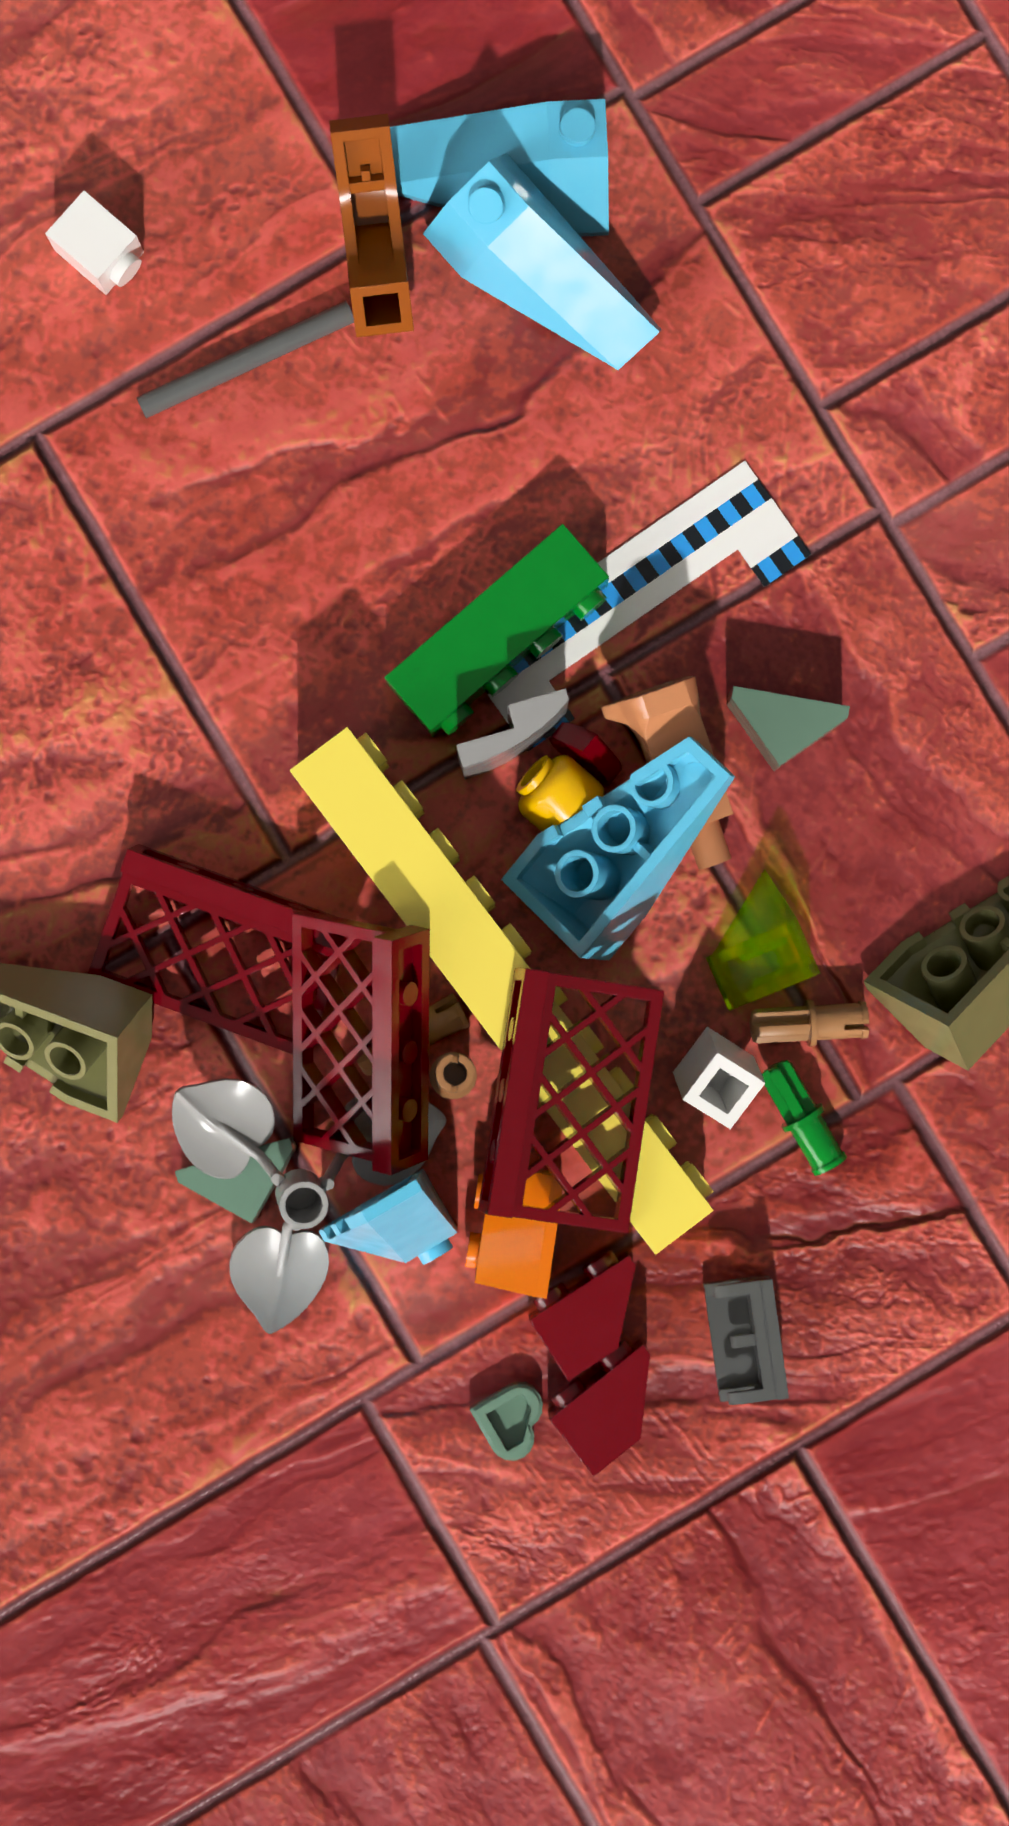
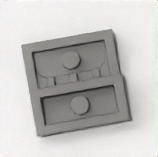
(528, 724)

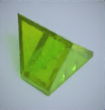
(761, 949)

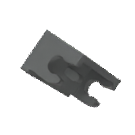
(746, 1340)

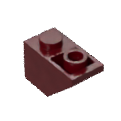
(588, 1318)
(607, 1410)

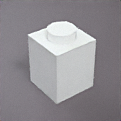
(96, 243)
(718, 1078)

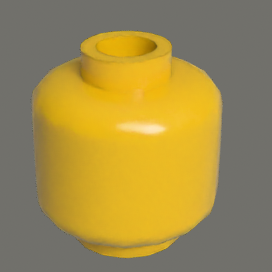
(555, 790)

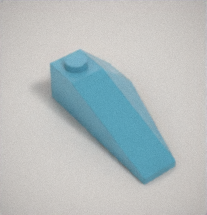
(553, 142)
(397, 1223)

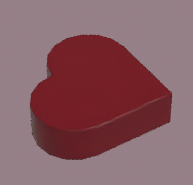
(587, 750)

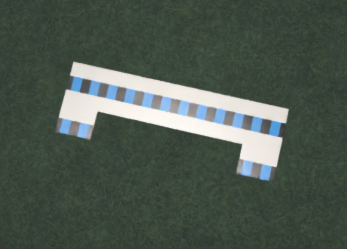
(662, 560)

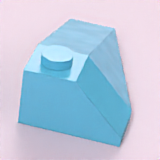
(527, 255)
(614, 857)

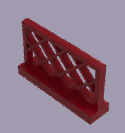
(222, 899)
(394, 1046)
(519, 1092)

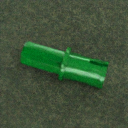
(802, 1117)

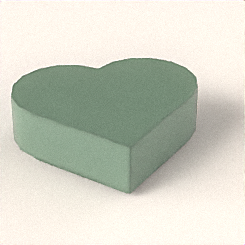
(508, 1419)

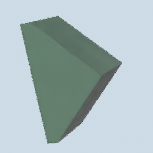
(783, 723)
(246, 1192)

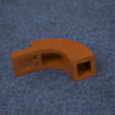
(371, 225)

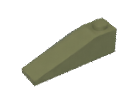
(953, 981)
(76, 1033)

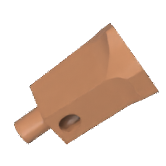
(661, 720)

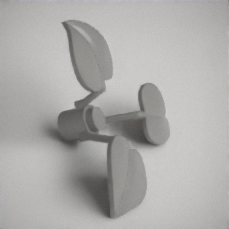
(270, 1268)

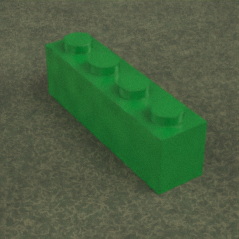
(498, 631)

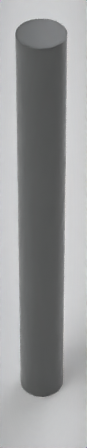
(246, 359)

